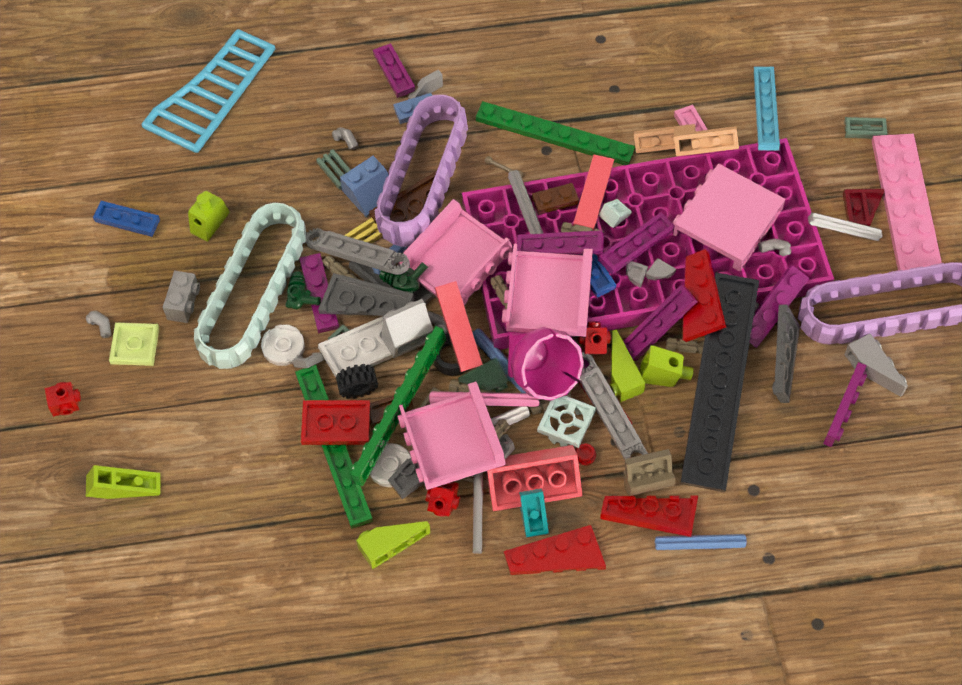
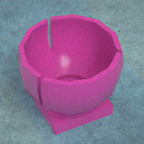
(539, 362)

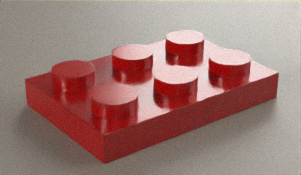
(335, 422)

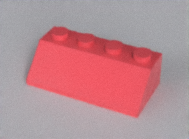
(550, 469)

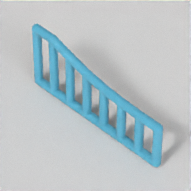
(206, 74)

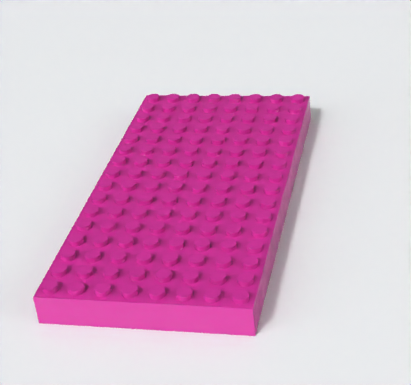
(647, 191)

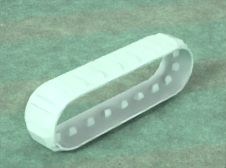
(261, 219)

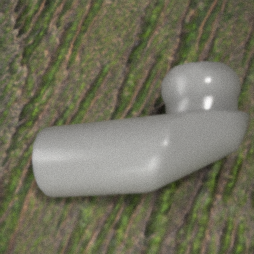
(347, 135)
(783, 246)

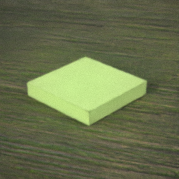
(134, 344)

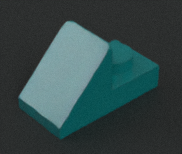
(533, 512)

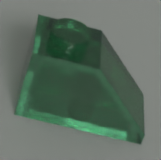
(488, 376)

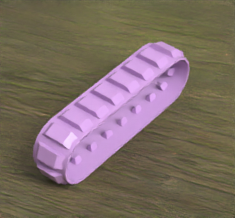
(427, 111)
(875, 284)

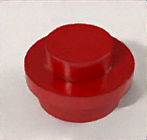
(586, 454)

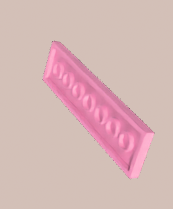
(906, 201)

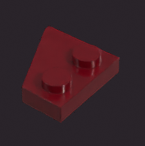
(861, 204)

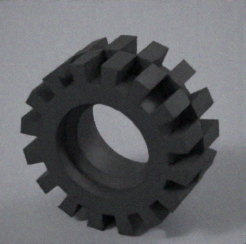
(357, 381)

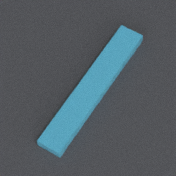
(766, 108)

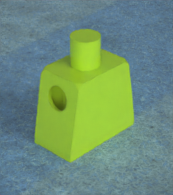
(207, 215)
(664, 367)

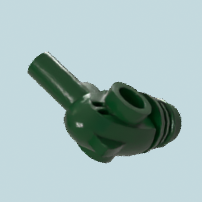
(405, 282)
(298, 294)

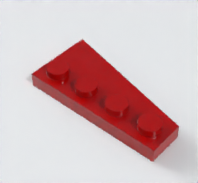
(707, 313)
(661, 514)
(565, 551)

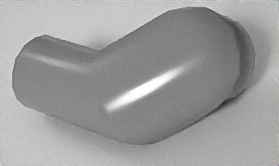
(102, 321)
(438, 321)

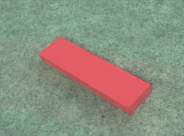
(593, 191)
(458, 326)

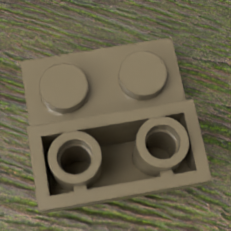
(648, 472)

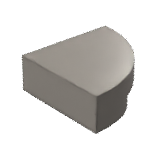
(660, 270)
(636, 273)
(301, 362)

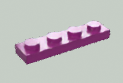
(562, 243)
(636, 243)
(317, 283)
(781, 294)
(659, 322)
(843, 412)

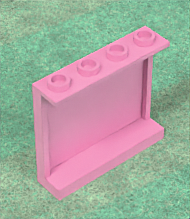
(729, 214)
(457, 250)
(548, 292)
(452, 438)

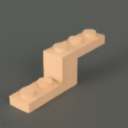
(686, 140)

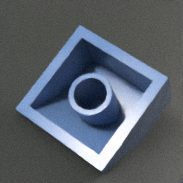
(365, 184)

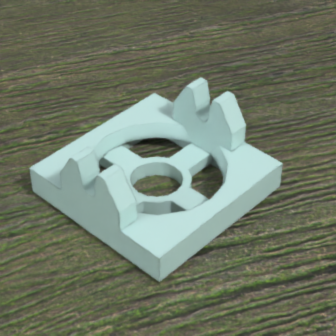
(571, 405)

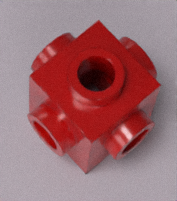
(599, 343)
(62, 398)
(443, 499)

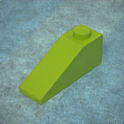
(625, 376)
(121, 483)
(388, 541)

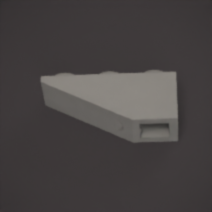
(879, 366)

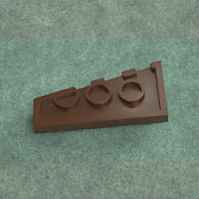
(410, 201)

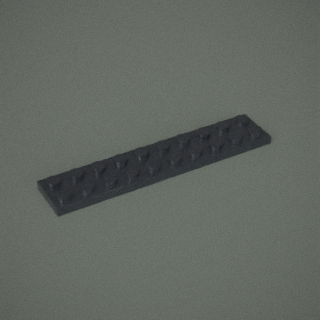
(720, 387)

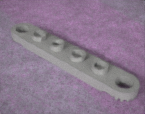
(357, 251)
(610, 410)

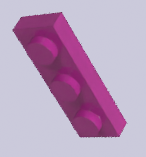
(394, 70)

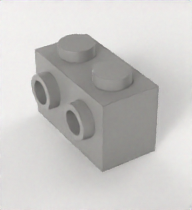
(181, 296)

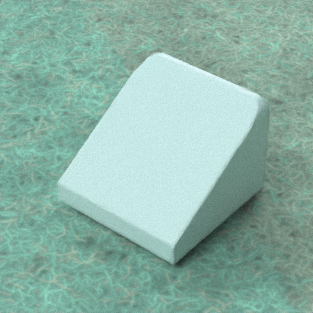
(614, 212)

